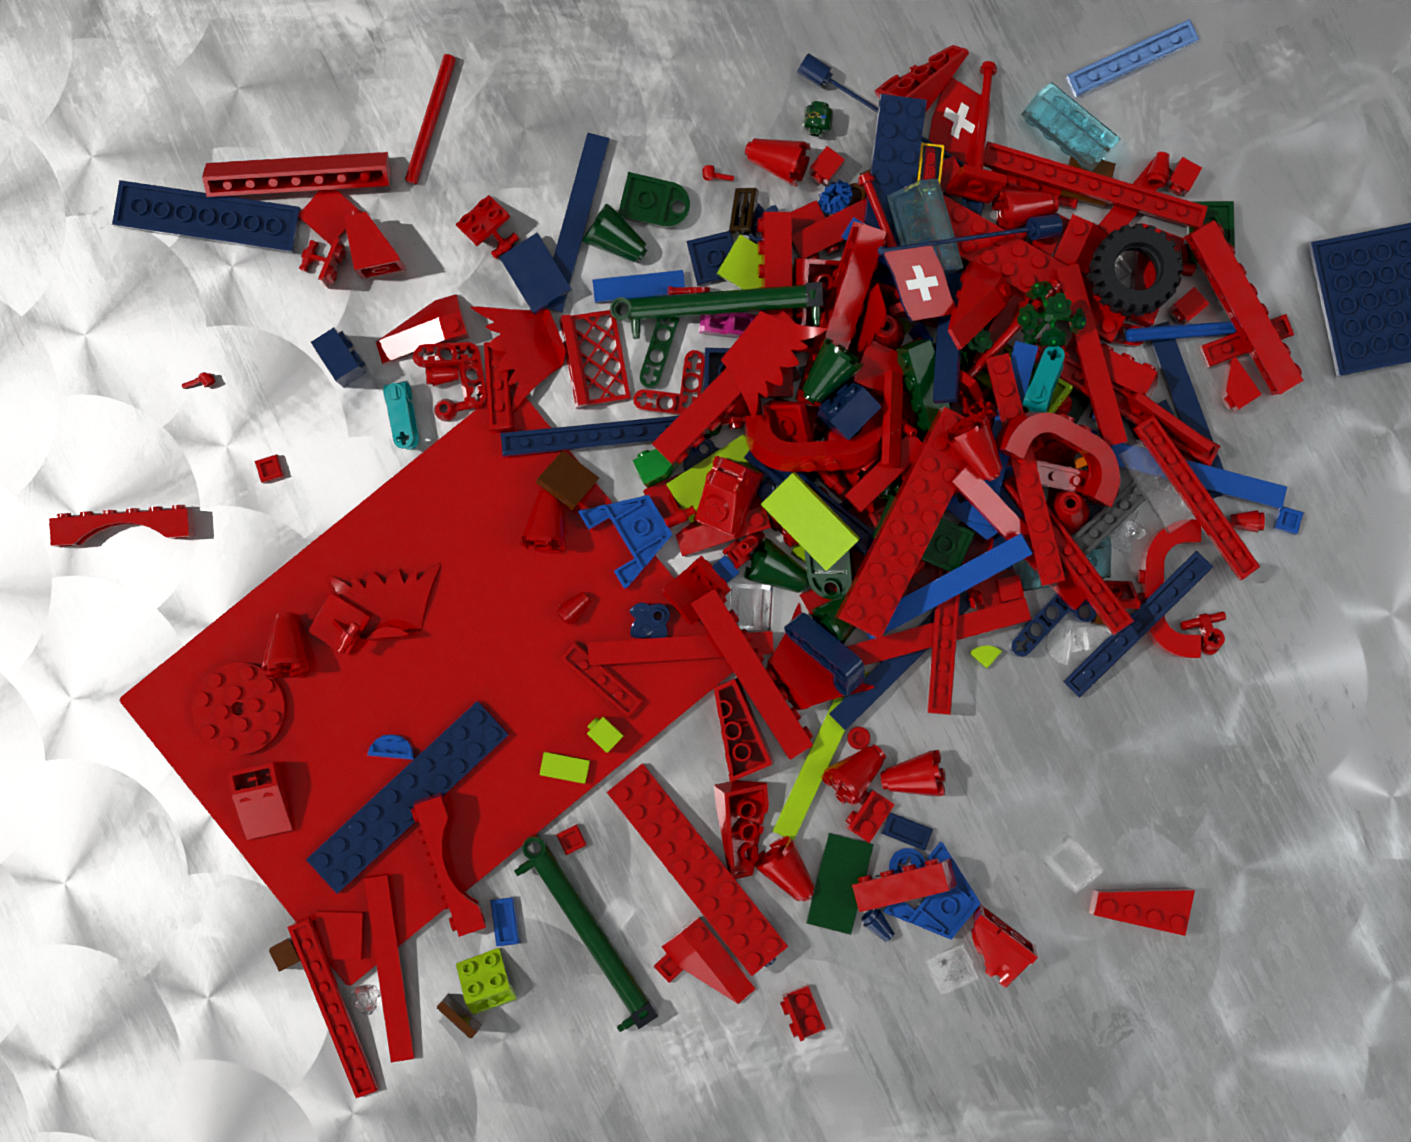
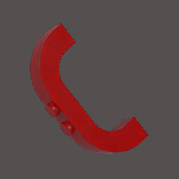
(813, 455)
(1100, 458)
(1152, 577)

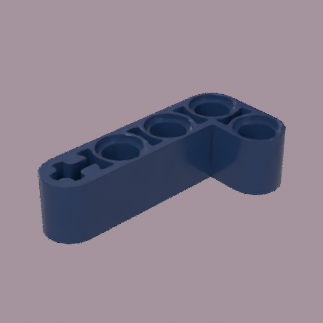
(1046, 623)
(828, 651)

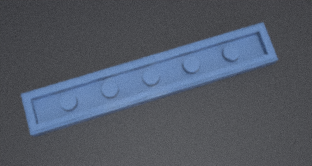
(1132, 58)

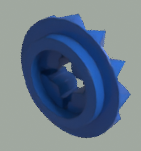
(838, 202)
(902, 856)

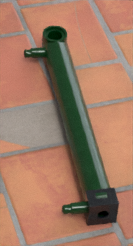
(722, 302)
(589, 930)

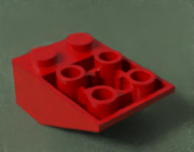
(260, 800)

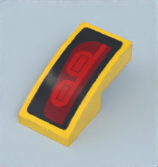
(930, 161)

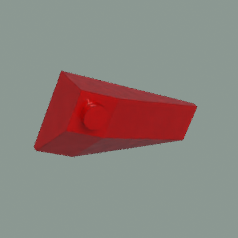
(927, 79)
(980, 300)
(436, 323)
(700, 537)
(740, 818)
(704, 957)

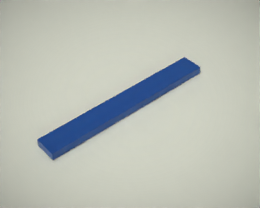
(1022, 364)
(1229, 483)
(959, 580)

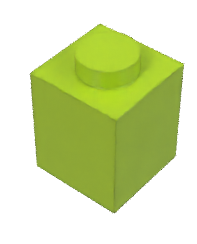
(604, 733)

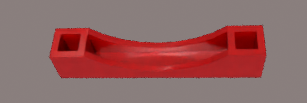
(75, 530)
(465, 909)

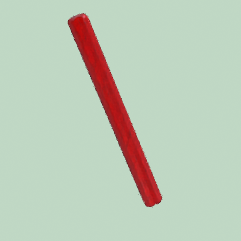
(430, 119)

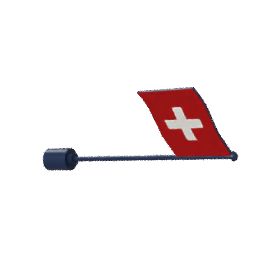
(952, 122)
(922, 278)

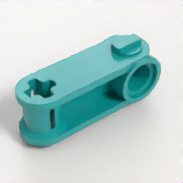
(1045, 380)
(401, 414)

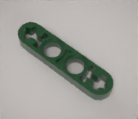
(662, 346)

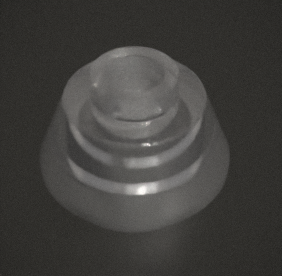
(365, 998)

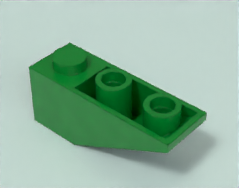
(653, 467)

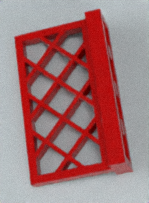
(575, 363)

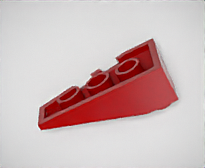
(1079, 243)

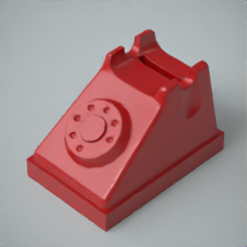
(727, 496)
(1003, 948)

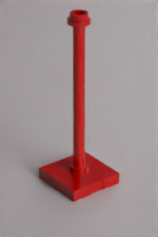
(866, 180)
(974, 181)
(967, 385)

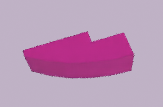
(725, 325)

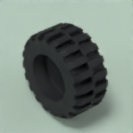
(1156, 248)

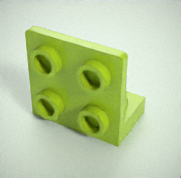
(485, 981)

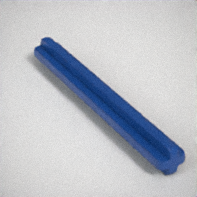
(1179, 331)

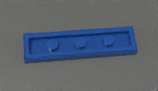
(636, 285)

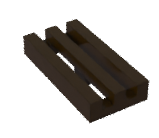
(749, 226)

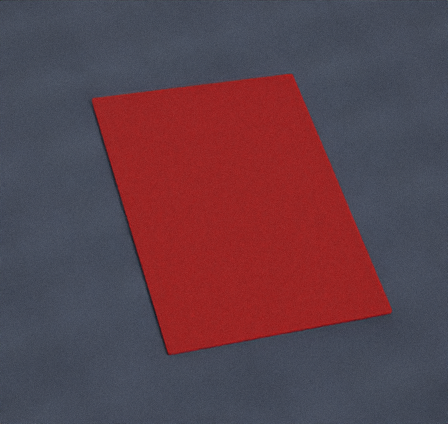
(483, 639)

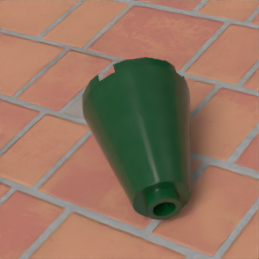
(615, 236)
(830, 371)
(776, 568)
(825, 616)

